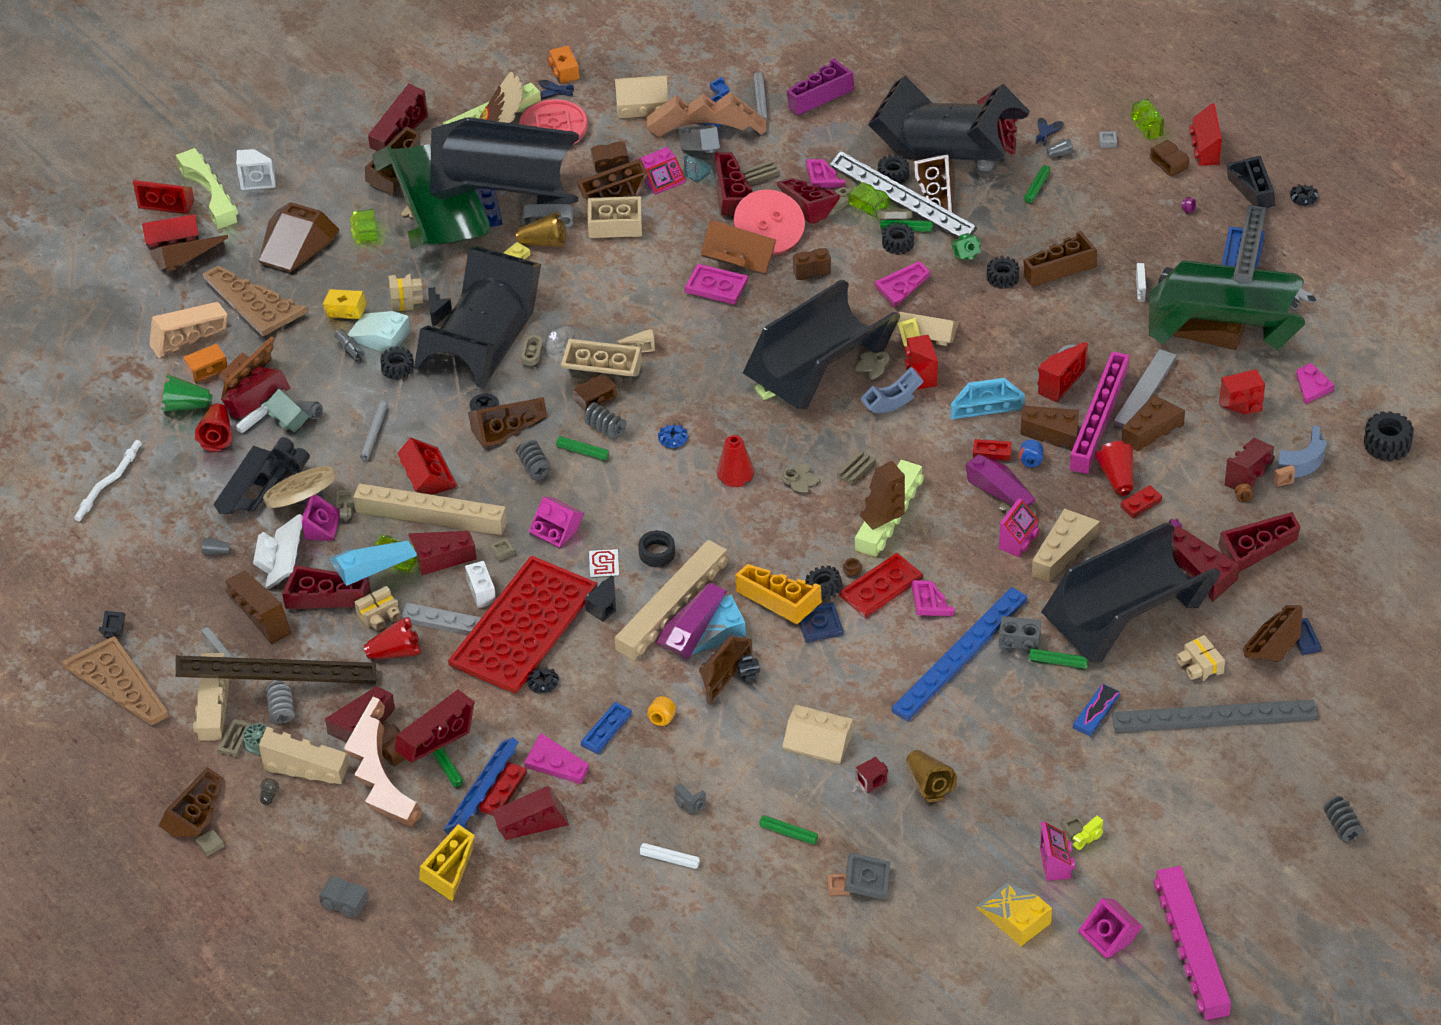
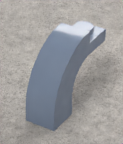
(1308, 459)

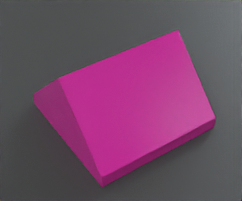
(320, 519)

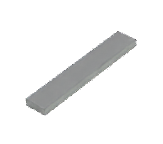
(1146, 386)

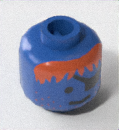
(1031, 451)

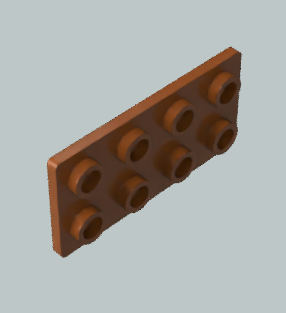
(738, 246)
(244, 365)

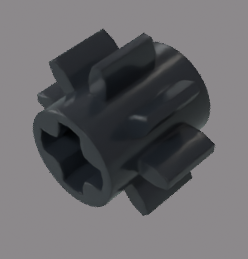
(748, 667)

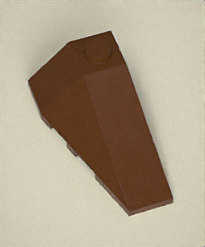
(174, 255)
(1212, 332)

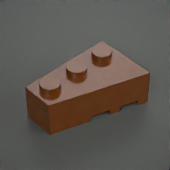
(1152, 421)
(1050, 424)
(886, 496)

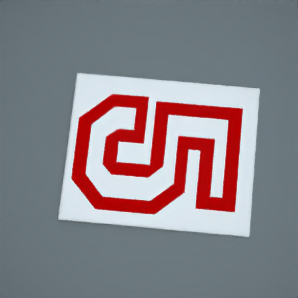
(604, 563)

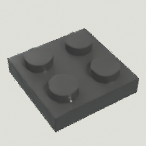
(867, 876)

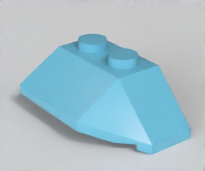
(987, 398)

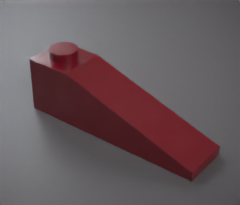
(813, 201)

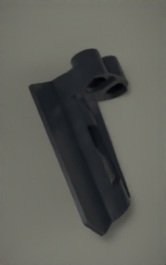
(262, 469)

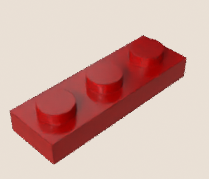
(503, 788)

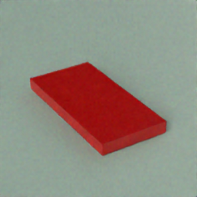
(880, 585)

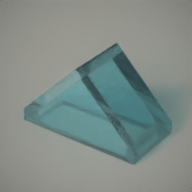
(696, 168)

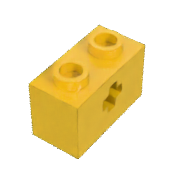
(344, 304)

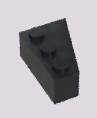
(1252, 181)

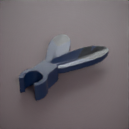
(554, 89)
(1046, 130)

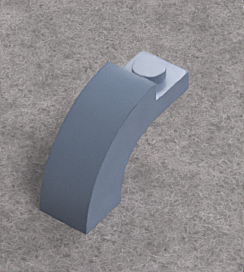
(894, 396)

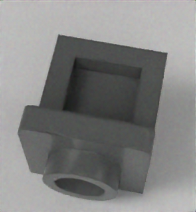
(689, 802)

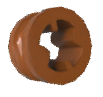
(1243, 492)

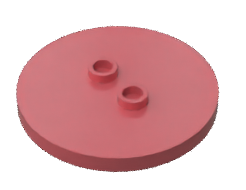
(556, 115)
(772, 216)

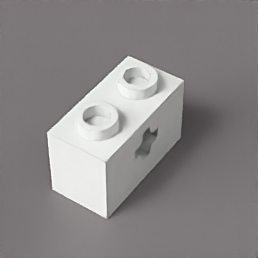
(480, 584)

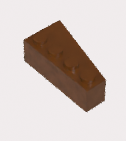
(386, 179)
(1061, 260)
(259, 606)

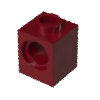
(871, 774)

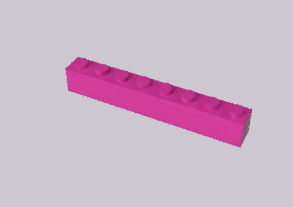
(1099, 412)
(1192, 943)

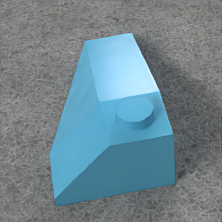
(364, 562)

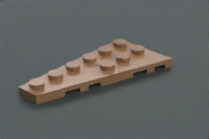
(255, 303)
(117, 677)

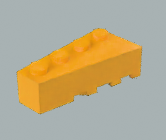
(778, 593)

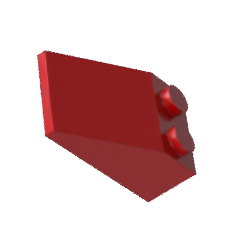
(1061, 371)

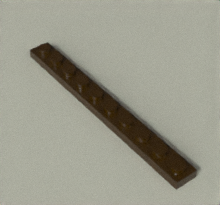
(275, 669)

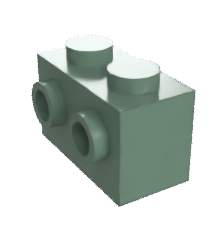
(286, 410)

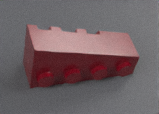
(406, 110)
(729, 182)
(1259, 539)
(1199, 557)
(321, 589)
(437, 727)

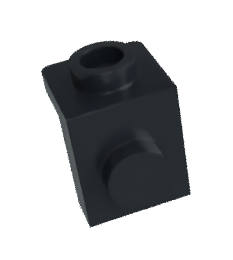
(112, 624)

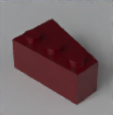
(254, 390)
(1249, 463)
(442, 549)
(343, 722)
(531, 814)

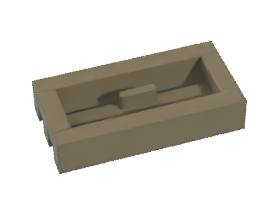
(761, 173)
(853, 467)
(229, 751)

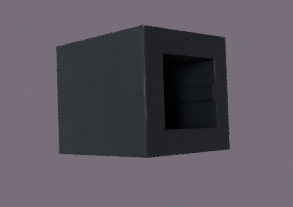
(602, 600)

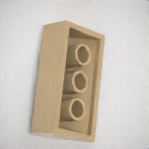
(602, 357)

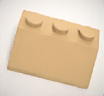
(640, 95)
(937, 328)
(818, 734)

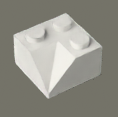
(255, 170)

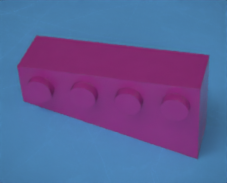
(820, 88)

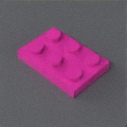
(716, 284)

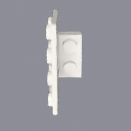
(278, 554)

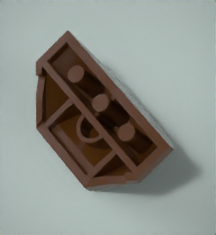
(616, 182)
(1276, 635)
(723, 665)

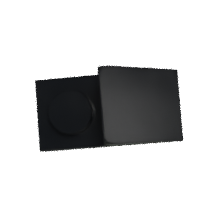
(438, 307)

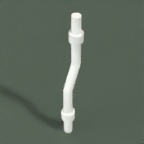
(87, 503)

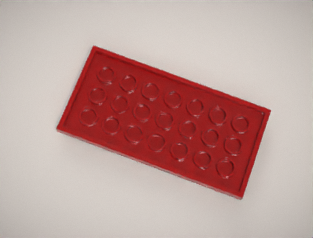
(522, 624)

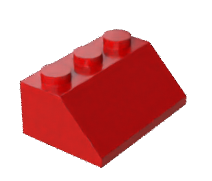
(1206, 137)
(163, 197)
(170, 230)
(425, 467)

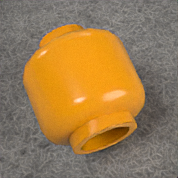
(661, 711)

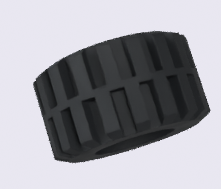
(1388, 436)

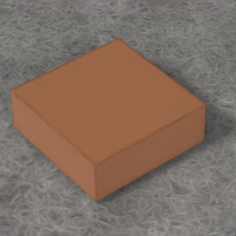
(1284, 476)
(836, 884)

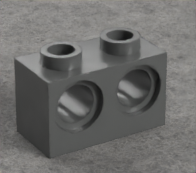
(1019, 633)

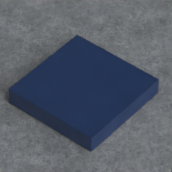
(821, 623)

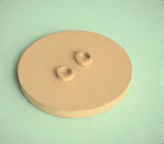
(299, 486)

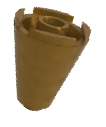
(543, 232)
(930, 775)

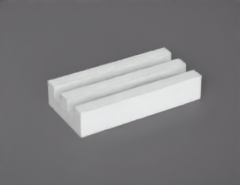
(1140, 282)

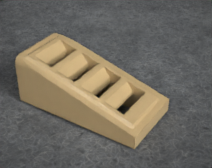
(643, 339)

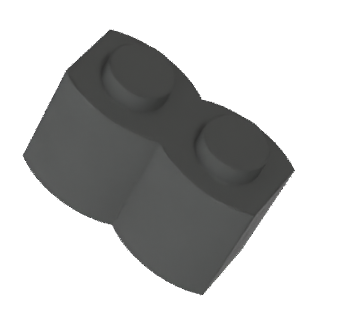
(343, 897)

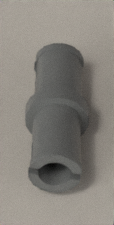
(349, 344)

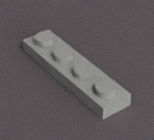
(440, 619)

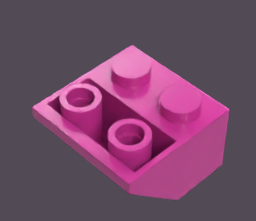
(555, 521)

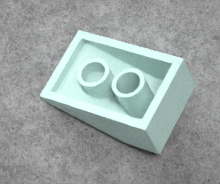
(381, 330)

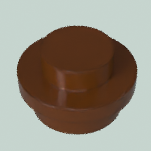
(852, 567)

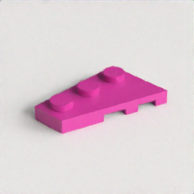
(902, 283)
(555, 760)

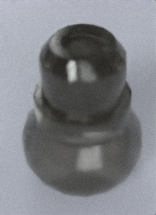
(269, 788)

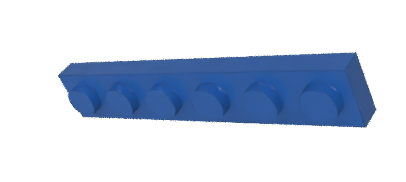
(484, 781)

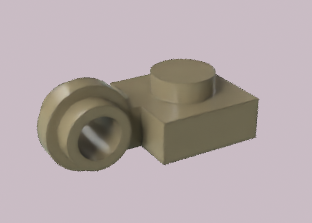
(345, 502)

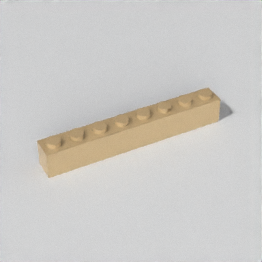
(430, 509)
(671, 599)

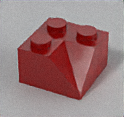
(923, 359)
(1242, 392)

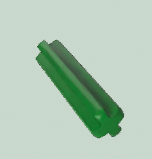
(1037, 184)
(926, 226)
(582, 448)
(1058, 658)
(448, 767)
(788, 829)

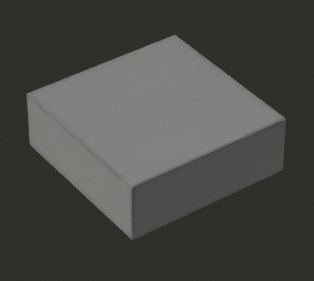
(1108, 139)

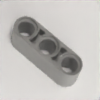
(537, 211)

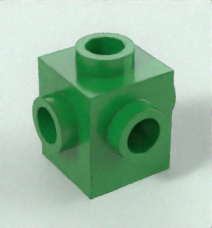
(966, 246)

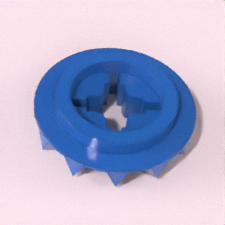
(678, 439)

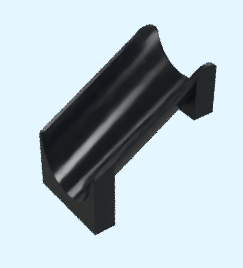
(929, 130)
(499, 157)
(489, 315)
(807, 339)
(1119, 584)

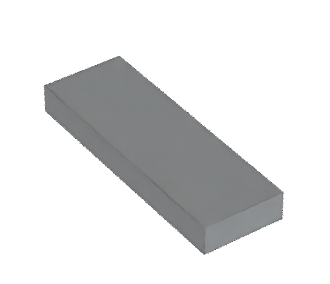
(213, 643)

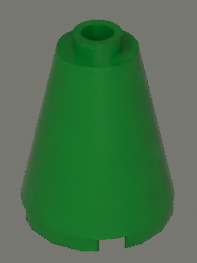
(184, 395)

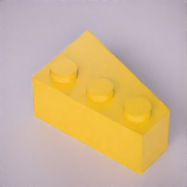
(448, 862)

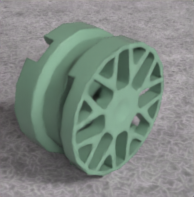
(253, 737)

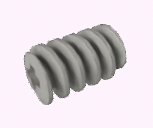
(280, 702)

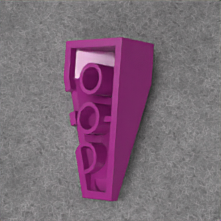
(997, 480)
(687, 627)

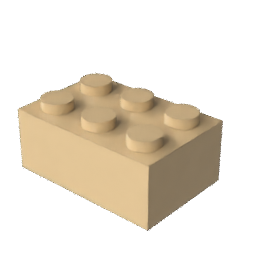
(614, 217)

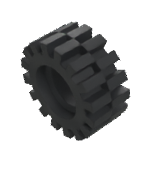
(897, 163)
(898, 231)
(1002, 279)
(396, 370)
(827, 575)

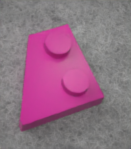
(822, 174)
(1313, 383)
(929, 600)

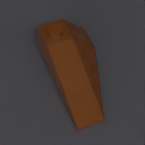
(937, 180)
(501, 422)
(194, 806)

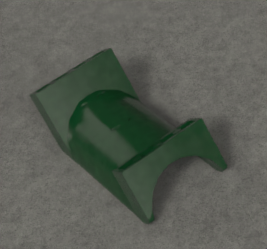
(436, 220)
(1210, 294)

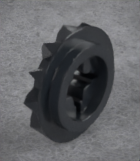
(1302, 199)
(483, 399)
(537, 685)

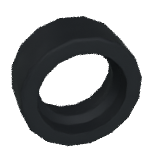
(658, 559)

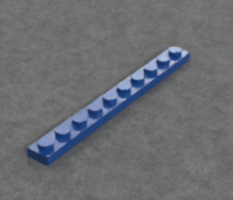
(958, 655)

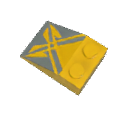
(1017, 912)

